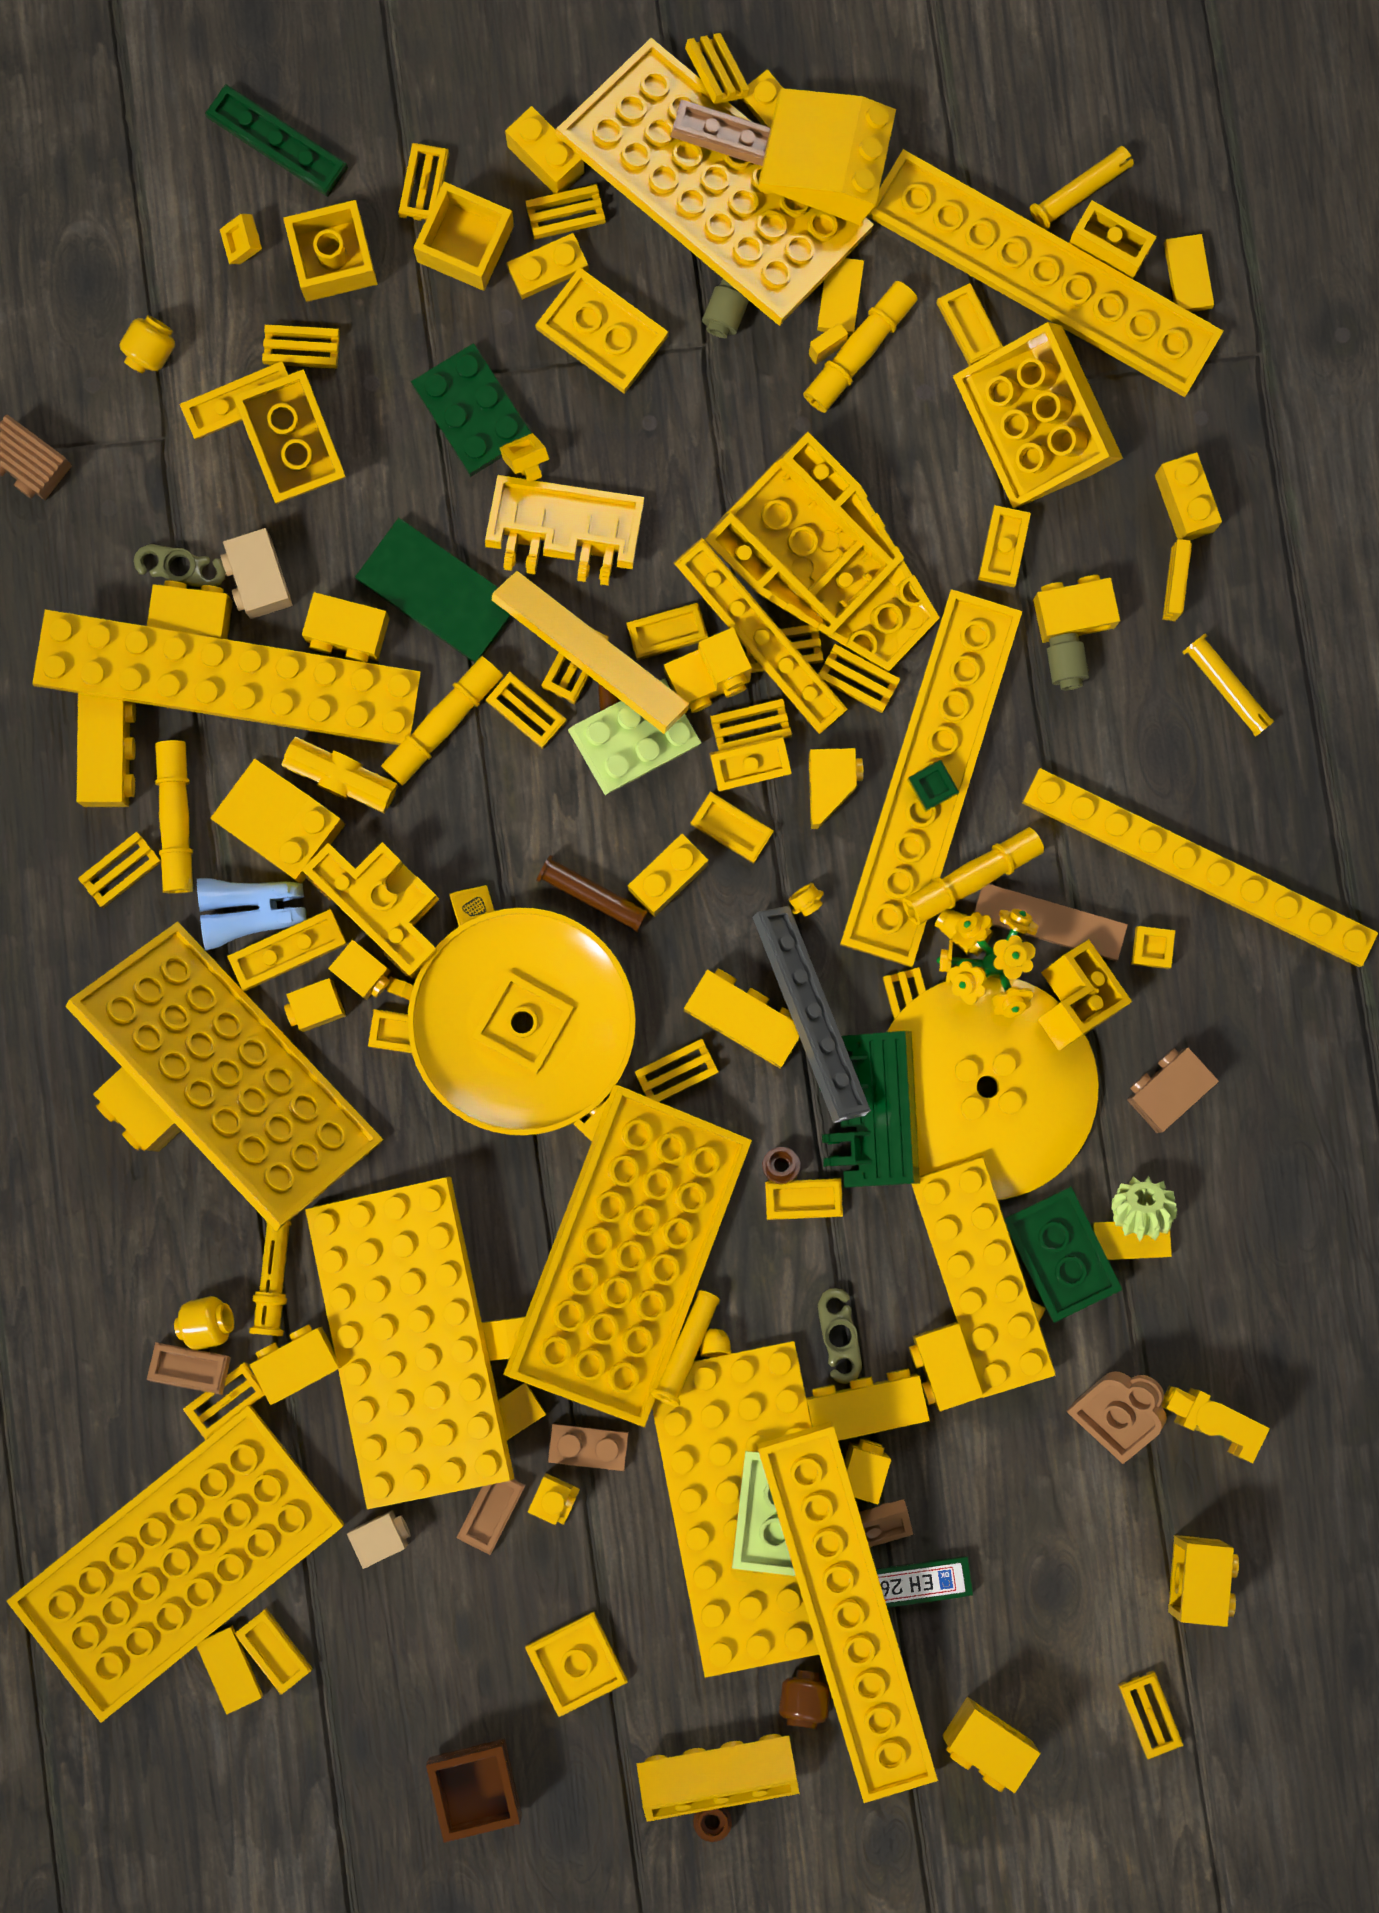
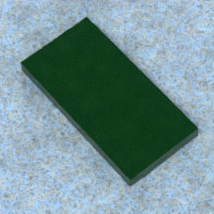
(434, 590)

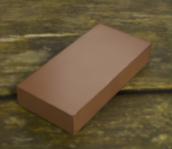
(188, 1368)
(490, 1514)

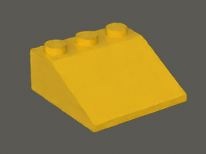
(828, 151)

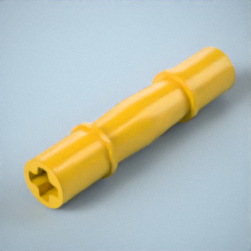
(860, 346)
(442, 720)
(174, 816)
(973, 876)

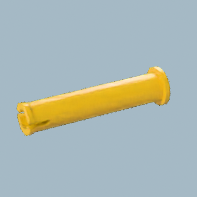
(1081, 187)
(1228, 685)
(686, 1348)

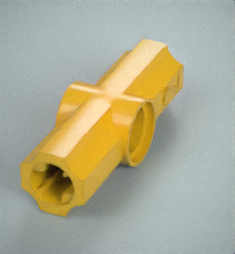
(339, 775)

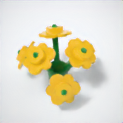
(1004, 961)

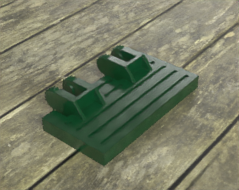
(886, 1135)

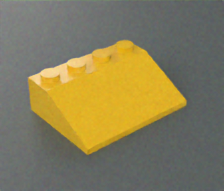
(1037, 415)

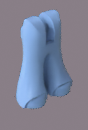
(223, 928)

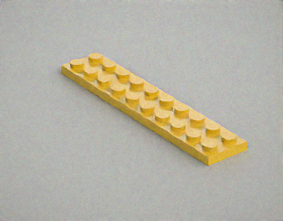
(1044, 273)
(225, 678)
(947, 727)
(847, 1611)

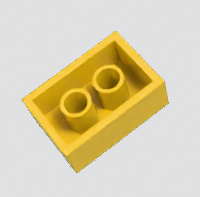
(289, 436)

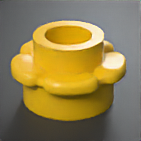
(806, 900)

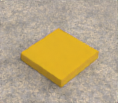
(576, 1664)

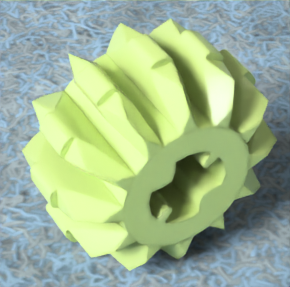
(1144, 1208)

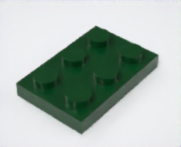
(470, 408)
(1062, 1254)

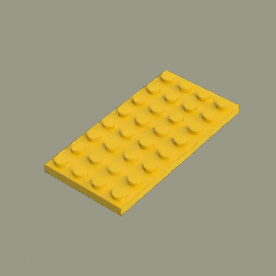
(705, 199)
(225, 1074)
(628, 1256)
(409, 1343)
(724, 1410)
(175, 1563)

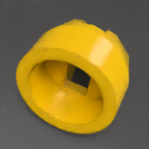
(715, 1343)

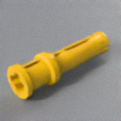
(270, 1298)

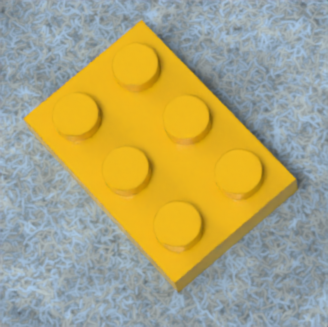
(602, 330)

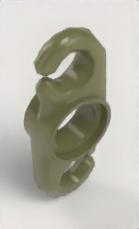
(168, 554)
(828, 1321)

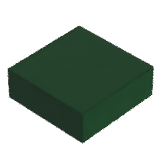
(933, 785)

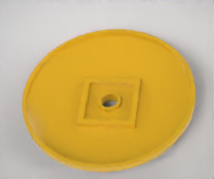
(466, 1010)
(1042, 1094)

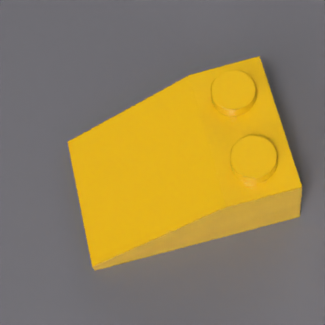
(277, 820)

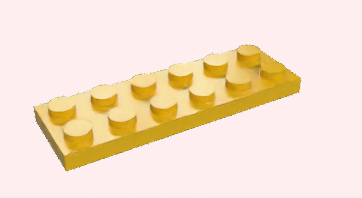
(983, 1277)

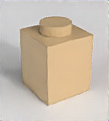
(379, 1538)

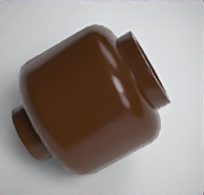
(805, 1700)

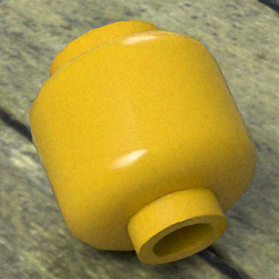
(147, 344)
(204, 1323)

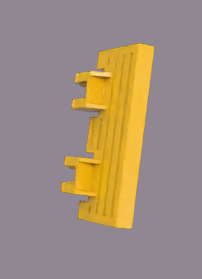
(564, 519)

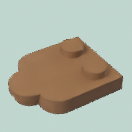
(1121, 1412)

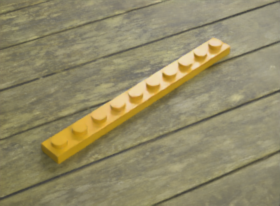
(1200, 868)

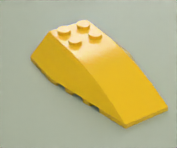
(824, 555)

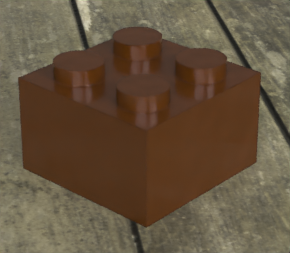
(474, 1790)

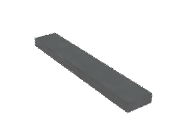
(811, 1014)

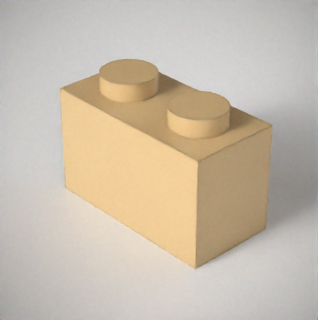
(257, 574)

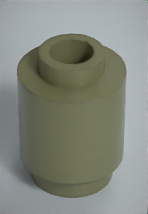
(724, 310)
(1067, 661)

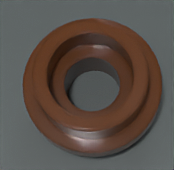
(781, 1154)
(713, 1834)

